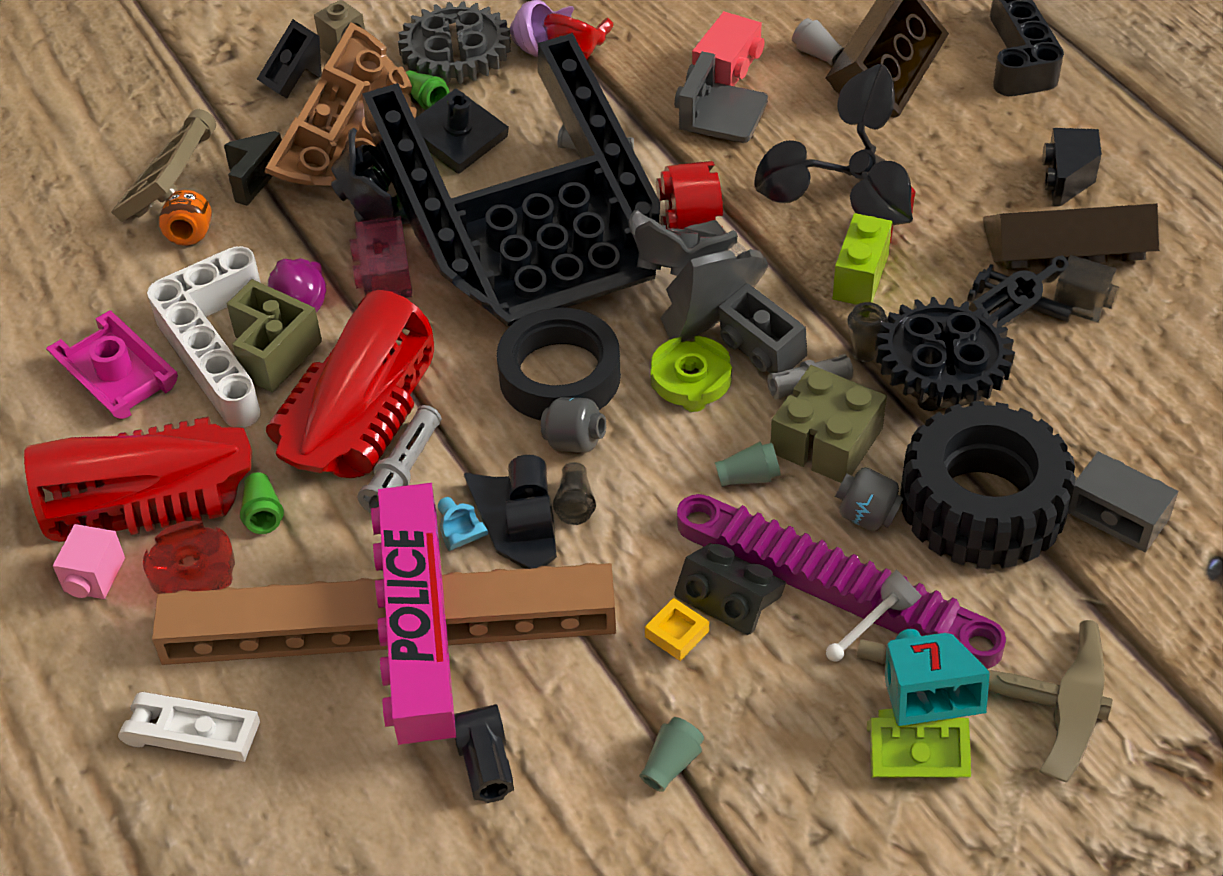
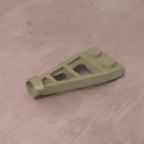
(159, 177)

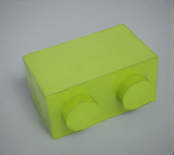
(862, 259)

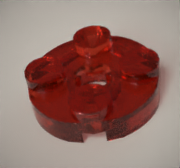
(187, 539)

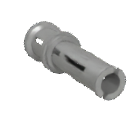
(422, 426)

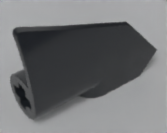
(518, 511)

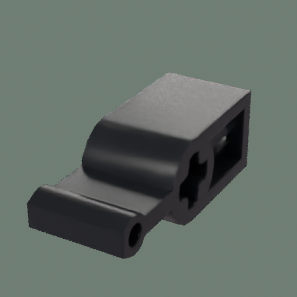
(1004, 296)

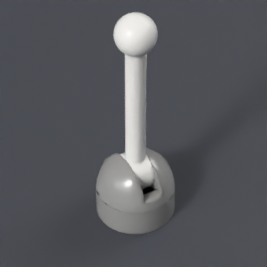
(896, 594)

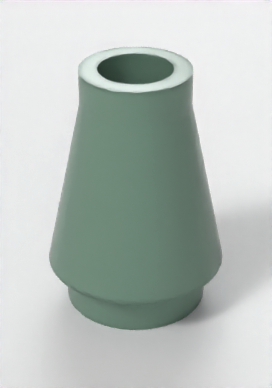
(749, 466)
(672, 752)

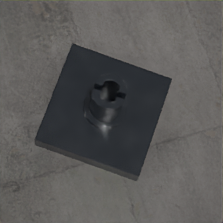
(460, 130)

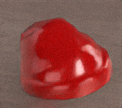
(585, 34)

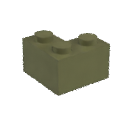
(271, 333)

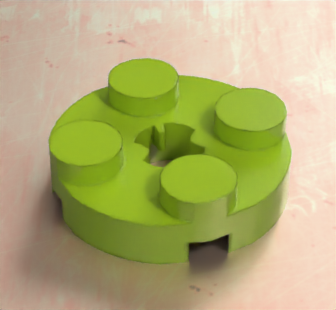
(685, 389)

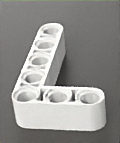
(181, 309)

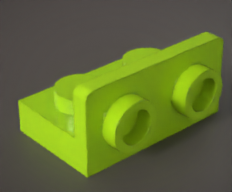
(919, 749)

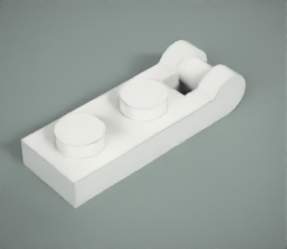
(190, 726)

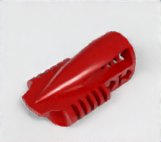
(353, 402)
(142, 477)

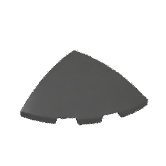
(705, 286)

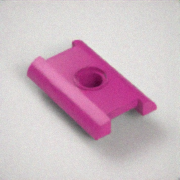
(115, 365)

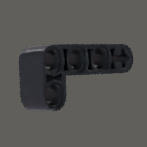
(1032, 52)

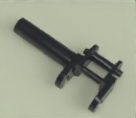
(1043, 305)

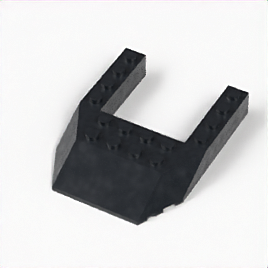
(538, 236)

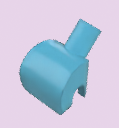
(459, 524)

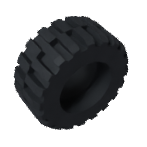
(981, 526)

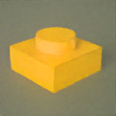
(677, 629)

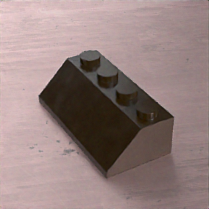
(895, 34)
(1074, 232)

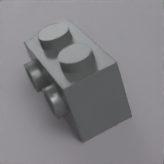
(762, 331)
(1122, 501)

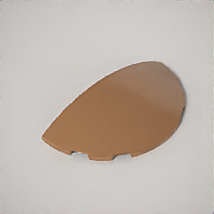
(335, 108)

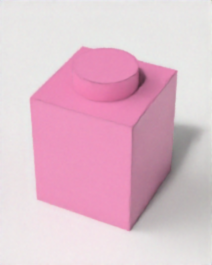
(89, 562)

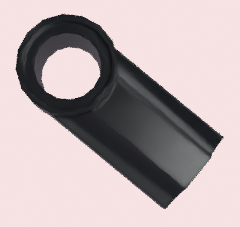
(482, 743)

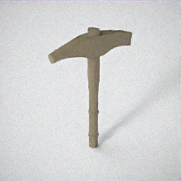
(1076, 700)

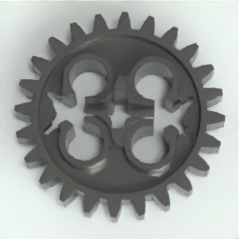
(480, 36)

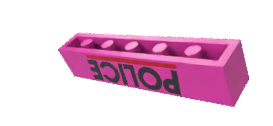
(415, 615)

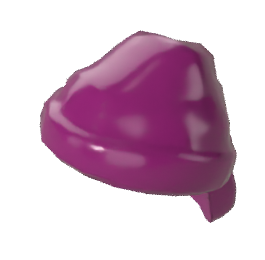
(299, 280)

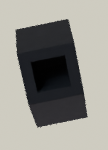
(1072, 162)

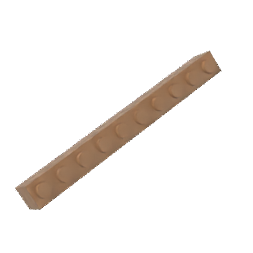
(345, 614)

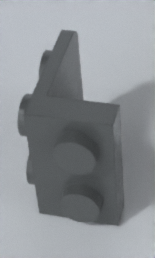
(717, 107)

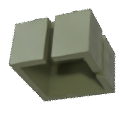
(839, 416)

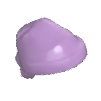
(528, 27)

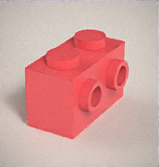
(735, 45)

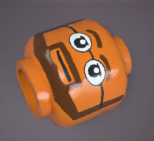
(185, 217)

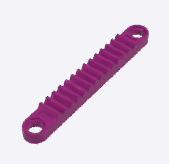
(831, 574)

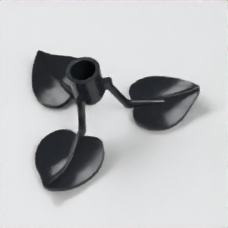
(883, 185)

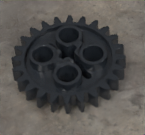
(916, 357)

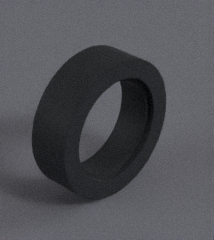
(551, 328)

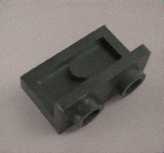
(727, 586)

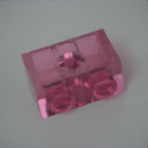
(381, 257)

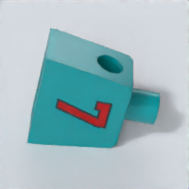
(933, 678)

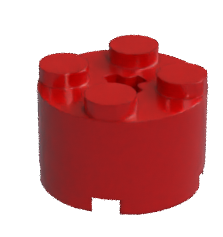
(689, 194)

